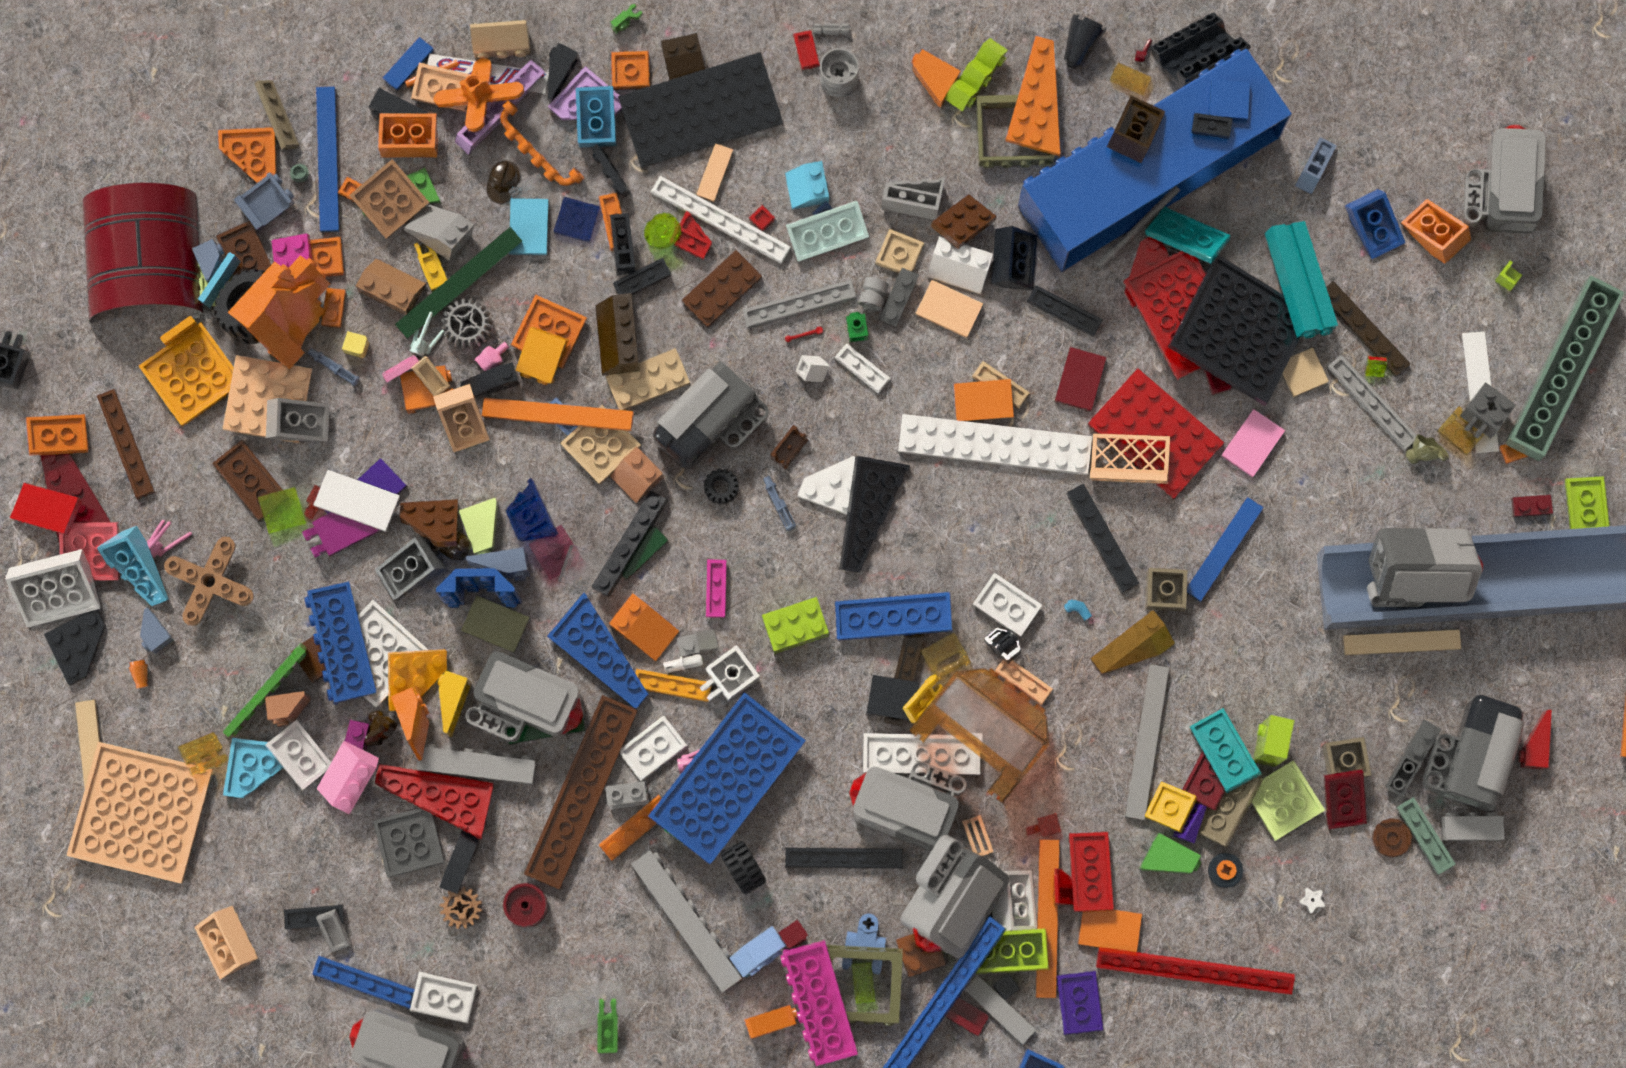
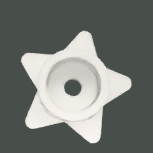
(1307, 899)

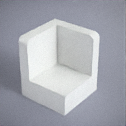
(812, 368)

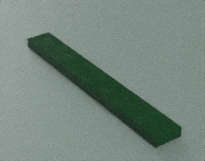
(458, 282)

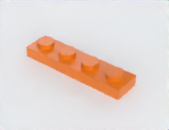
(629, 831)

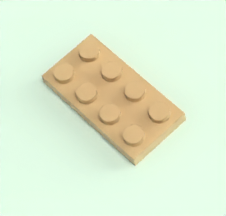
(656, 377)

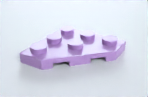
(565, 103)

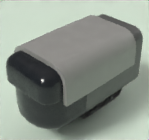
(708, 414)

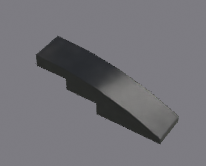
(460, 861)

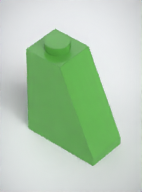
(1170, 857)

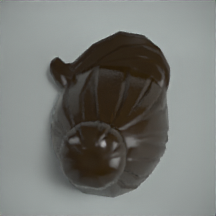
(456, 552)
(380, 728)

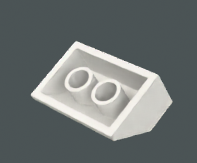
(960, 267)
(1017, 904)

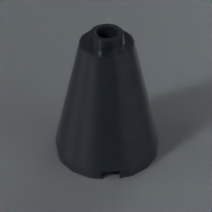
(1081, 40)

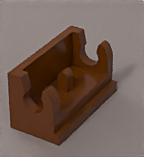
(789, 447)

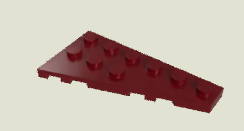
(65, 477)

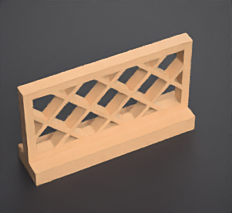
(1130, 475)

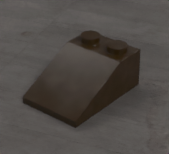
(682, 55)
(1136, 129)

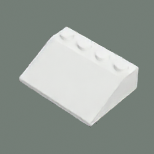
(53, 588)

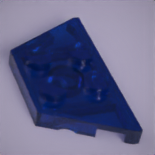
(530, 515)

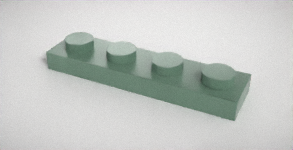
(1425, 835)

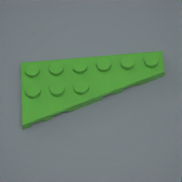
(270, 685)

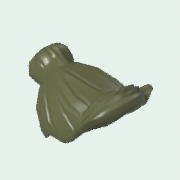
(1426, 450)

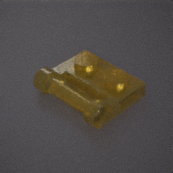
(1456, 433)
(943, 650)

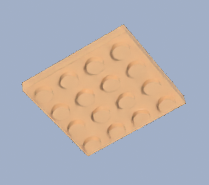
(255, 383)

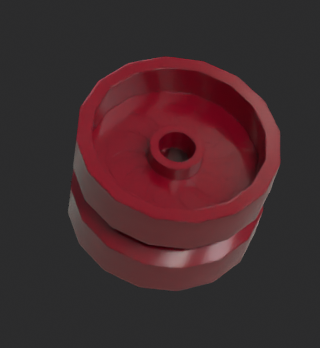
(514, 909)

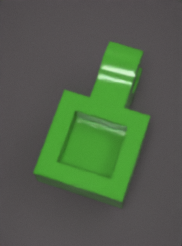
(622, 21)

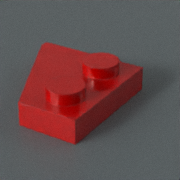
(692, 238)

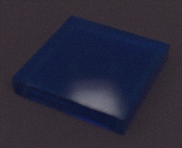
(576, 219)

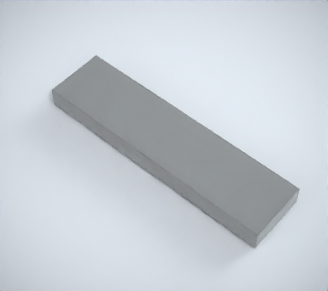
(1000, 1010)

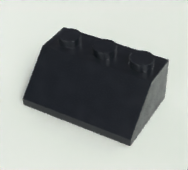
(1014, 258)

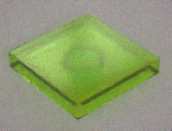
(281, 510)

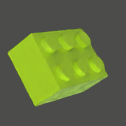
(795, 625)

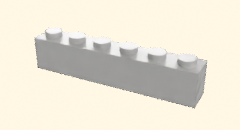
(476, 765)

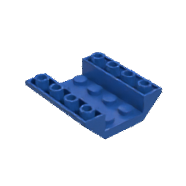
(453, 587)

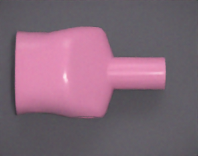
(491, 357)

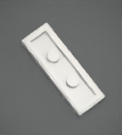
(862, 368)

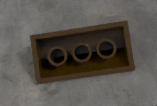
(617, 335)

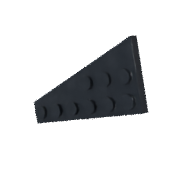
(869, 502)

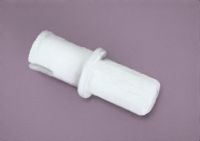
(683, 663)

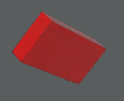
(806, 50)

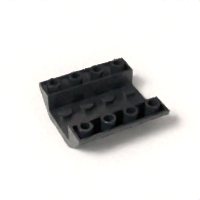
(1196, 49)

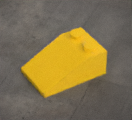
(453, 694)

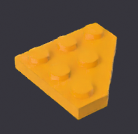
(414, 670)

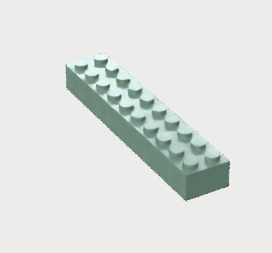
(1564, 368)

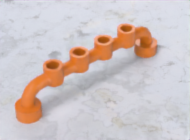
(538, 159)

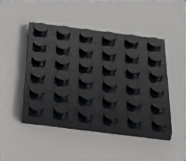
(1237, 330)

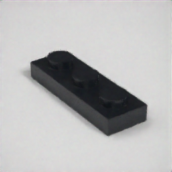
(610, 171)
(643, 278)
(306, 917)

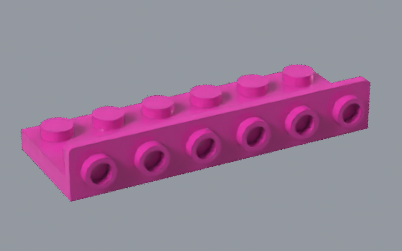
(819, 1003)

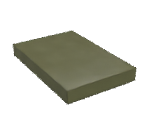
(495, 624)

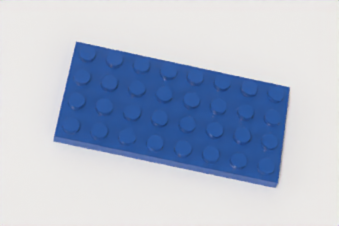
(726, 778)

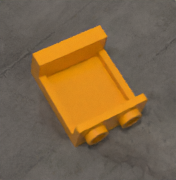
(541, 355)

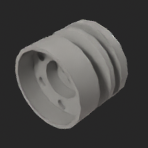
(840, 63)

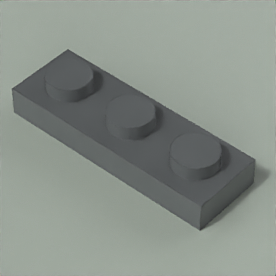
(899, 297)

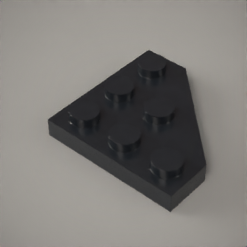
(76, 644)

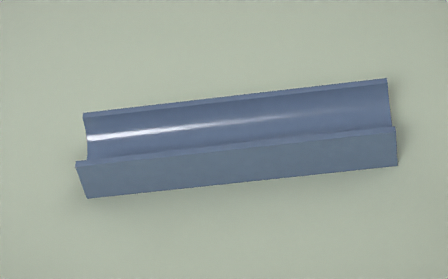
(1519, 578)

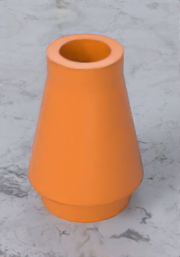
(139, 672)

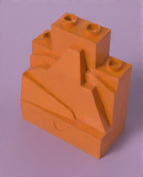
(283, 308)

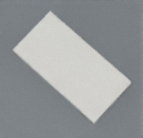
(356, 500)

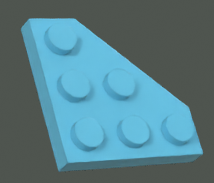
(248, 767)

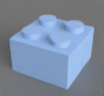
(758, 952)

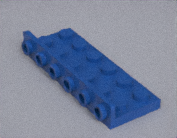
(340, 642)

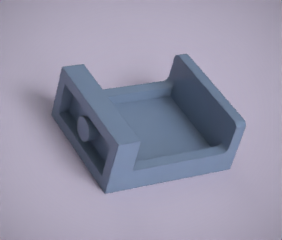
(265, 201)

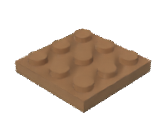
(389, 199)

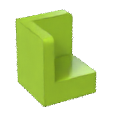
(1508, 277)

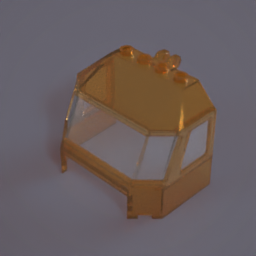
(991, 723)

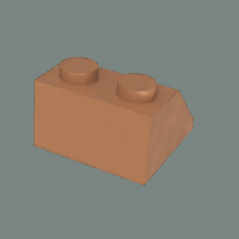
(636, 475)
(286, 707)

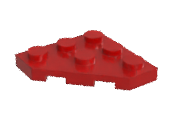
(1149, 253)

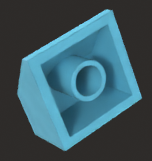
(807, 185)

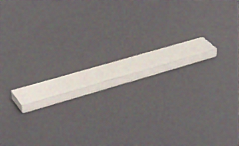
(721, 220)

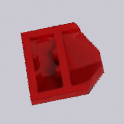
(1062, 888)

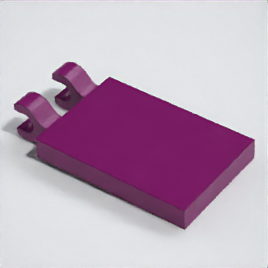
(337, 533)

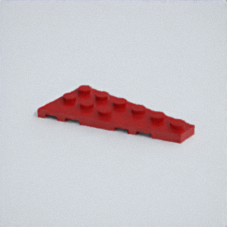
(448, 797)

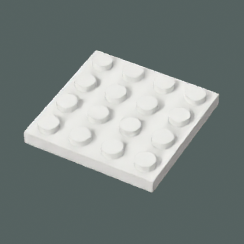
(380, 636)

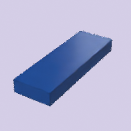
(408, 63)

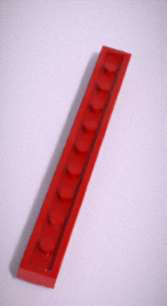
(1195, 970)

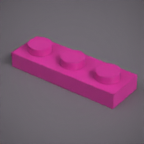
(716, 588)

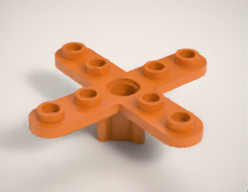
(476, 93)

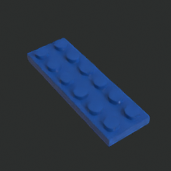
(893, 616)

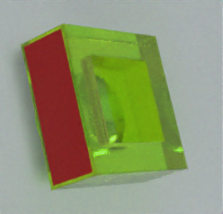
(1375, 366)

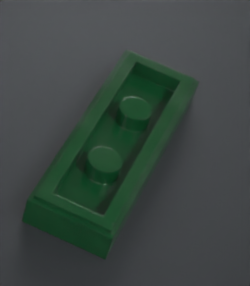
(652, 544)

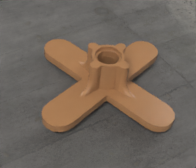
(199, 577)

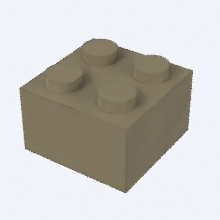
(1166, 589)
(1346, 756)

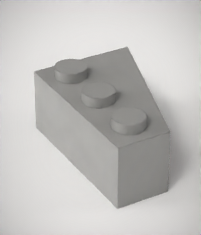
(914, 198)

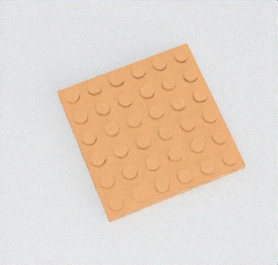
(139, 813)

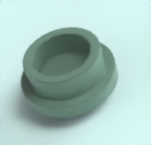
(299, 173)

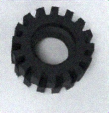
(721, 475)

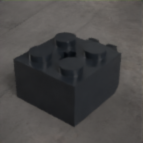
(14, 360)

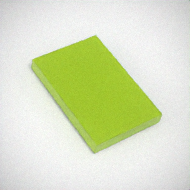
(1586, 502)

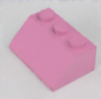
(347, 776)

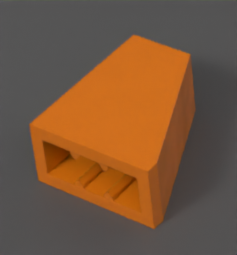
(934, 75)
(771, 1021)

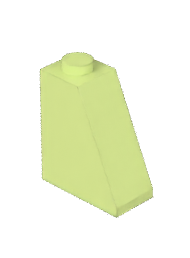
(480, 525)

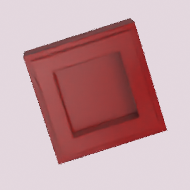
(762, 218)

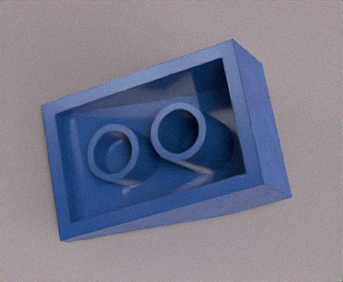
(1375, 223)

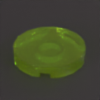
(662, 231)

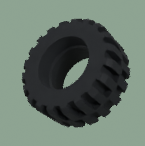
(228, 298)

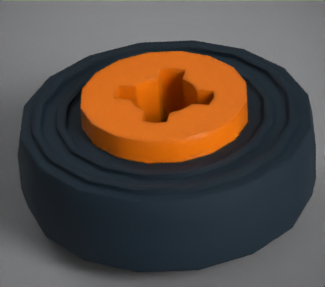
(1219, 873)

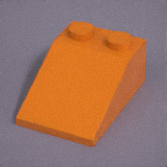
(1437, 230)
(643, 627)
(413, 719)

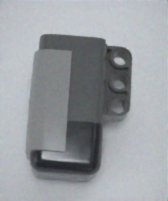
(1480, 756)

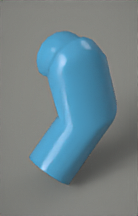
(1074, 605)

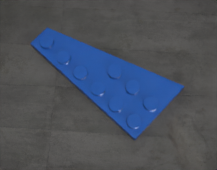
(591, 644)

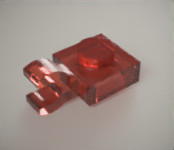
(311, 509)
(1046, 825)

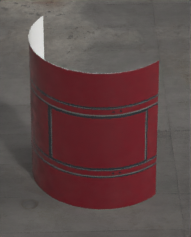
(141, 246)

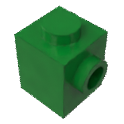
(856, 327)

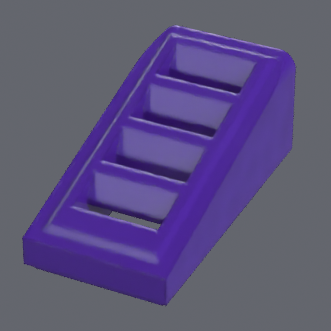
(1192, 825)

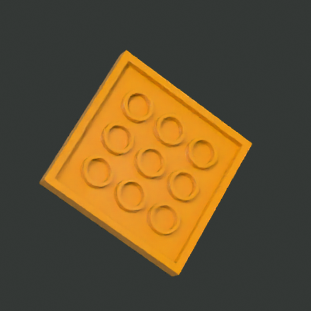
(190, 374)

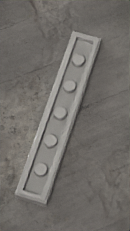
(799, 304)
(1372, 402)

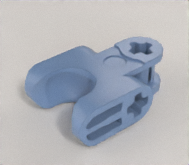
(865, 938)

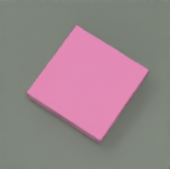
(400, 368)

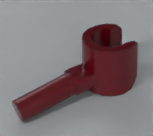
(1140, 55)

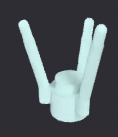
(418, 345)

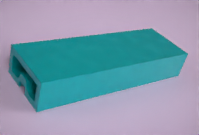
(1301, 279)

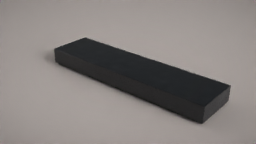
(1064, 310)

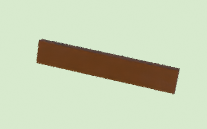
(126, 444)

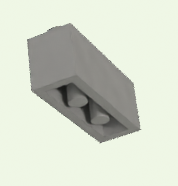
(1472, 827)

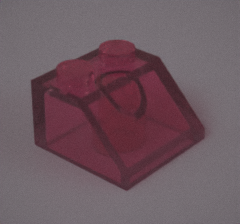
(552, 552)

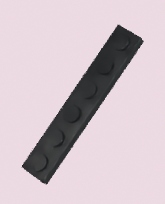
(1102, 538)
(629, 543)

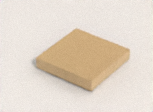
(899, 252)
(1304, 373)

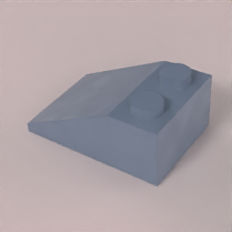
(509, 563)

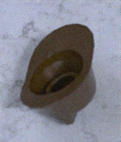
(501, 179)

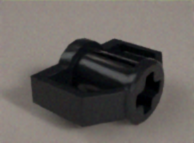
(1004, 644)

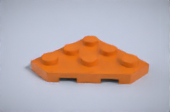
(250, 150)

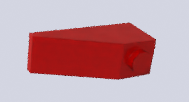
(1536, 748)

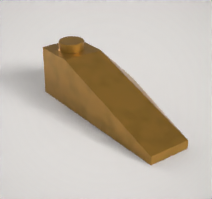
(1141, 641)

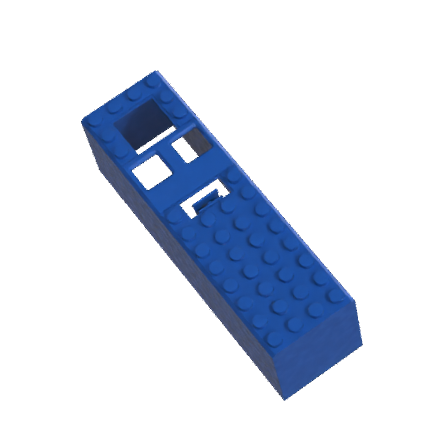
(1105, 194)

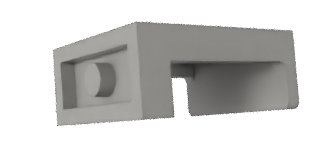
(627, 795)

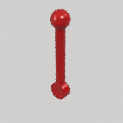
(818, 330)

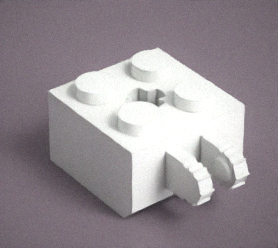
(729, 686)

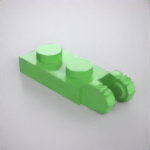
(607, 1028)

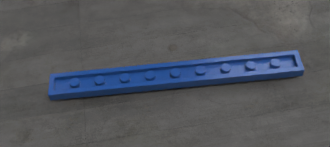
(946, 995)

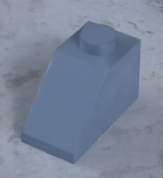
(209, 258)
(153, 633)

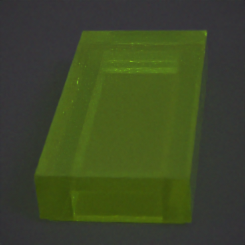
(863, 983)

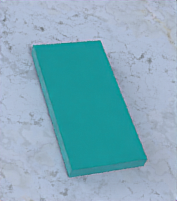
(1187, 234)
(1225, 750)

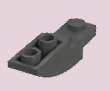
(1412, 758)

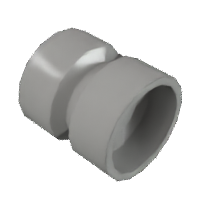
(873, 292)

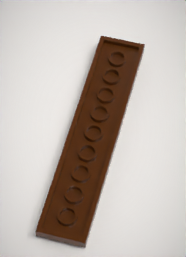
(580, 792)

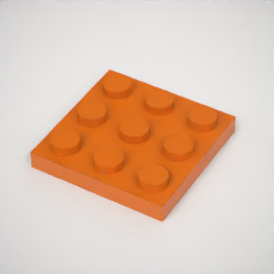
(553, 319)

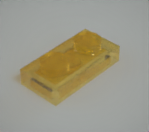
(1130, 79)

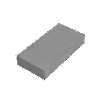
(333, 930)

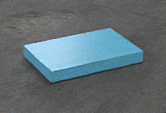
(530, 223)

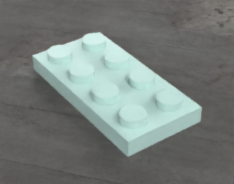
(827, 230)

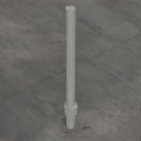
(1113, 251)

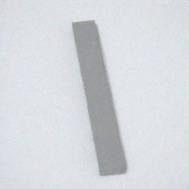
(1146, 742)

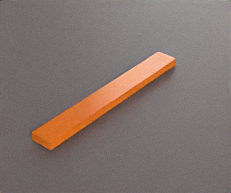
(557, 414)
(1047, 915)

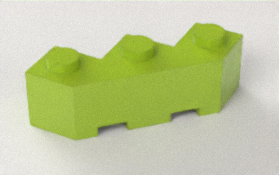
(976, 75)

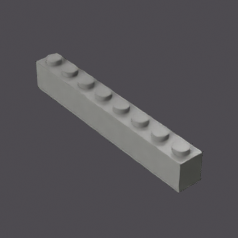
(686, 921)

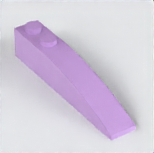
(470, 140)

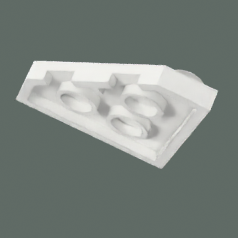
(830, 486)

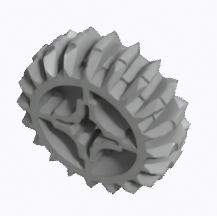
(470, 316)

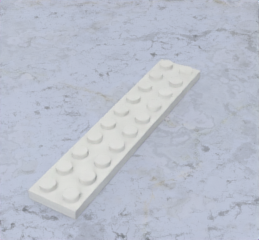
(995, 444)

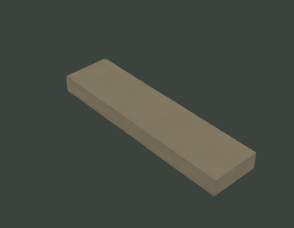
(277, 114)

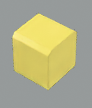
(355, 344)

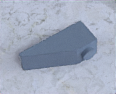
(1315, 165)

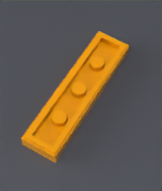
(673, 685)

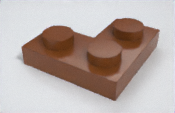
(915, 960)

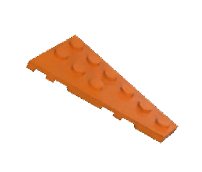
(1036, 109)

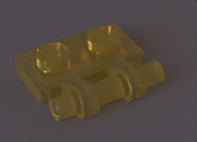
(201, 748)

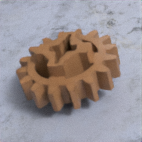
(464, 920)

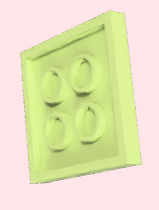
(1285, 801)

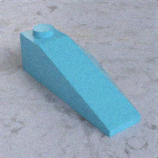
(132, 558)

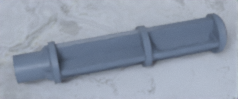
(333, 366)
(779, 504)

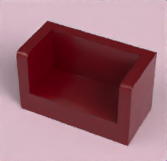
(793, 935)

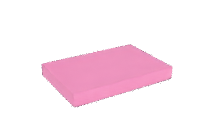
(1253, 443)

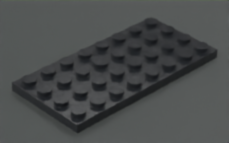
(700, 110)

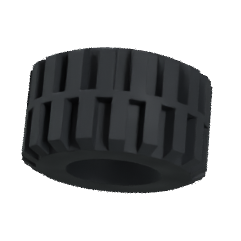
(743, 867)

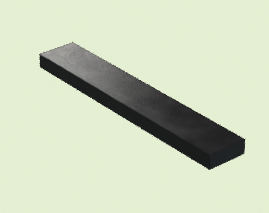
(844, 858)

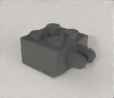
(1487, 411)

